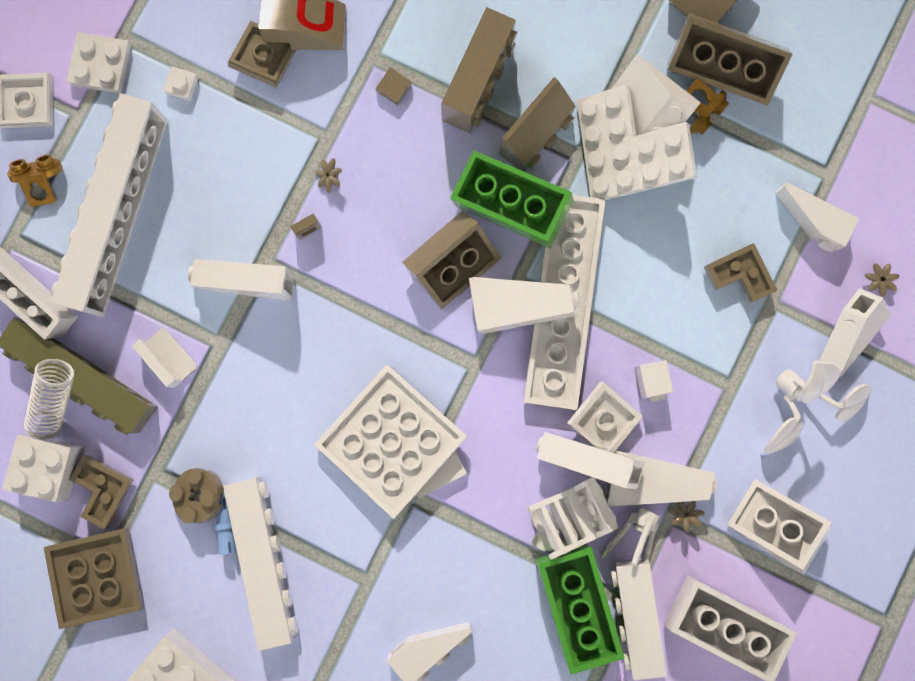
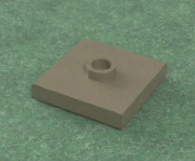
(259, 59)

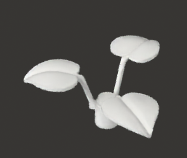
(820, 380)

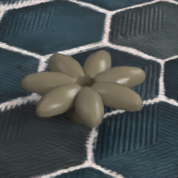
(328, 175)
(882, 279)
(686, 515)

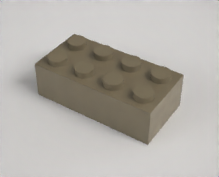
(729, 59)
(479, 70)

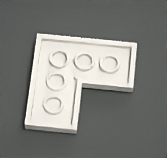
(626, 162)

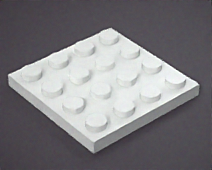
(390, 441)

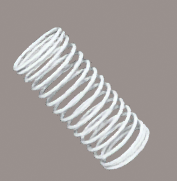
(58, 416)

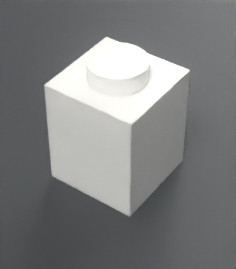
(654, 380)

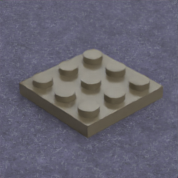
(93, 578)

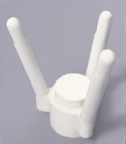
(645, 523)

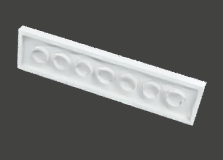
(560, 344)

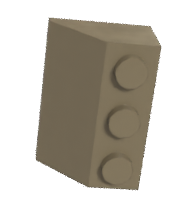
(538, 127)
(451, 258)

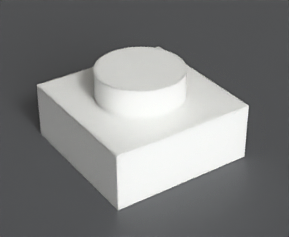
(181, 83)

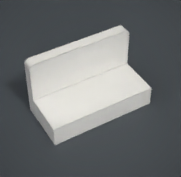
(166, 358)

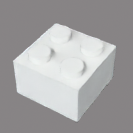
(42, 468)

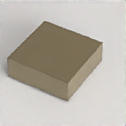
(393, 86)
(306, 226)

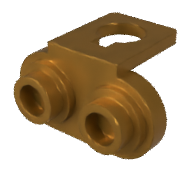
(716, 105)
(35, 172)

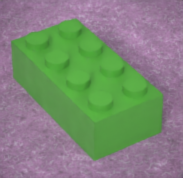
(512, 199)
(580, 609)

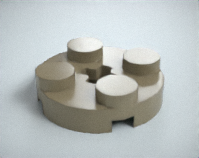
(184, 495)

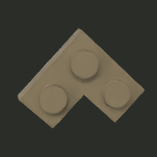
(746, 267)
(108, 490)

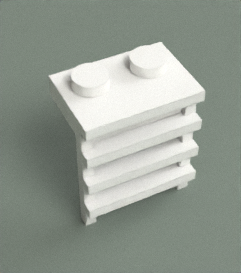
(588, 511)

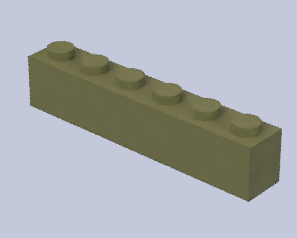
(90, 383)

